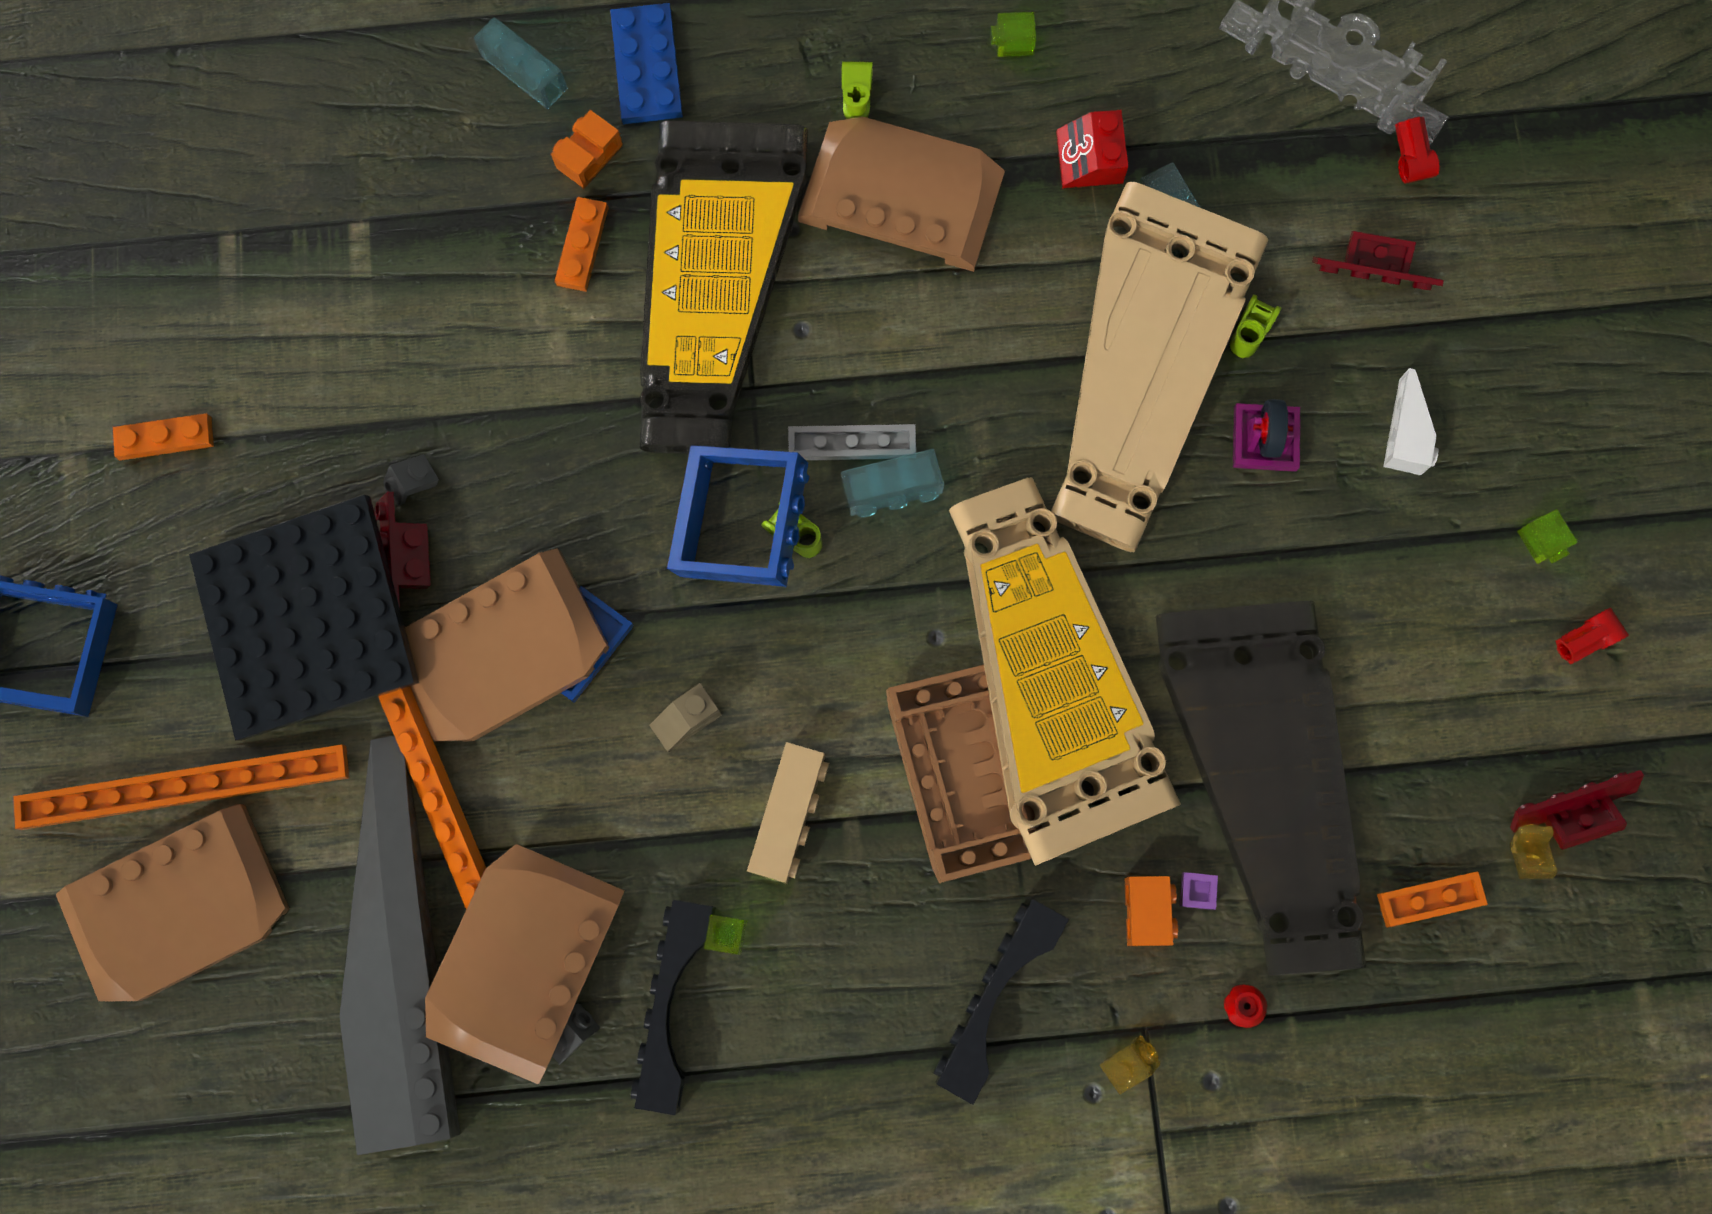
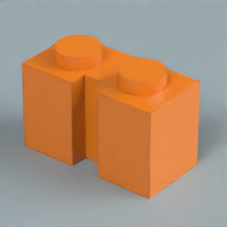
(587, 149)
(1150, 911)

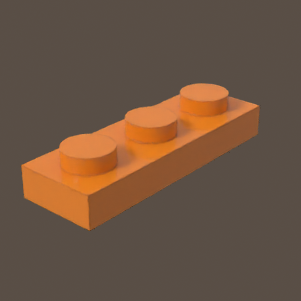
(581, 244)
(163, 436)
(1432, 899)

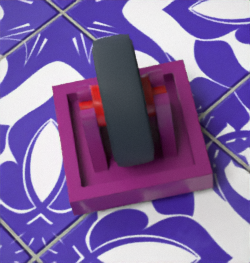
(1266, 436)

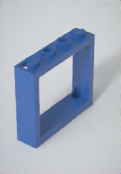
(692, 509)
(92, 653)

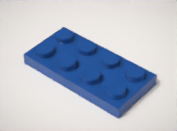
(646, 63)

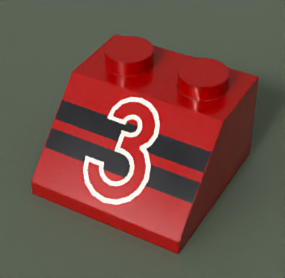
(1093, 150)

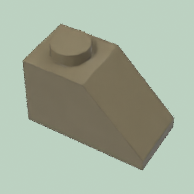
(685, 717)

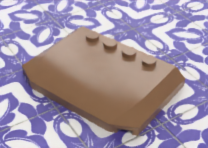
(903, 189)
(503, 649)
(956, 773)
(174, 907)
(519, 961)

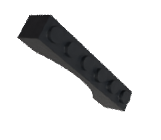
(967, 1064)
(661, 1077)

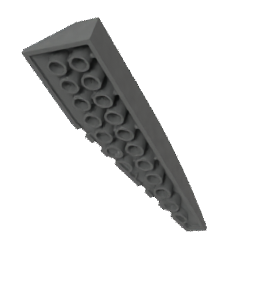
(394, 1073)

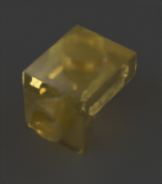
(1533, 852)
(1131, 1065)

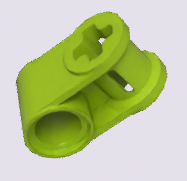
(856, 88)
(1255, 323)
(805, 527)

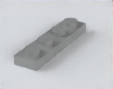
(852, 441)

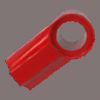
(1416, 158)
(1596, 633)

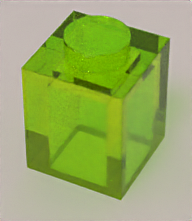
(1014, 34)
(1548, 537)
(725, 934)

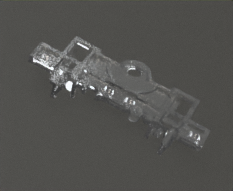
(1343, 68)

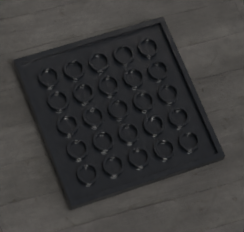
(303, 618)

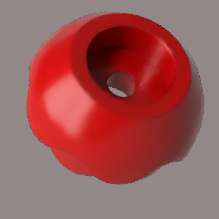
(1235, 1003)

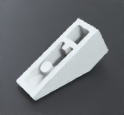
(1411, 432)

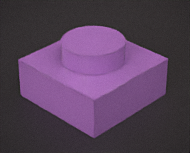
(1198, 891)

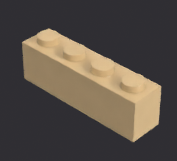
(787, 813)

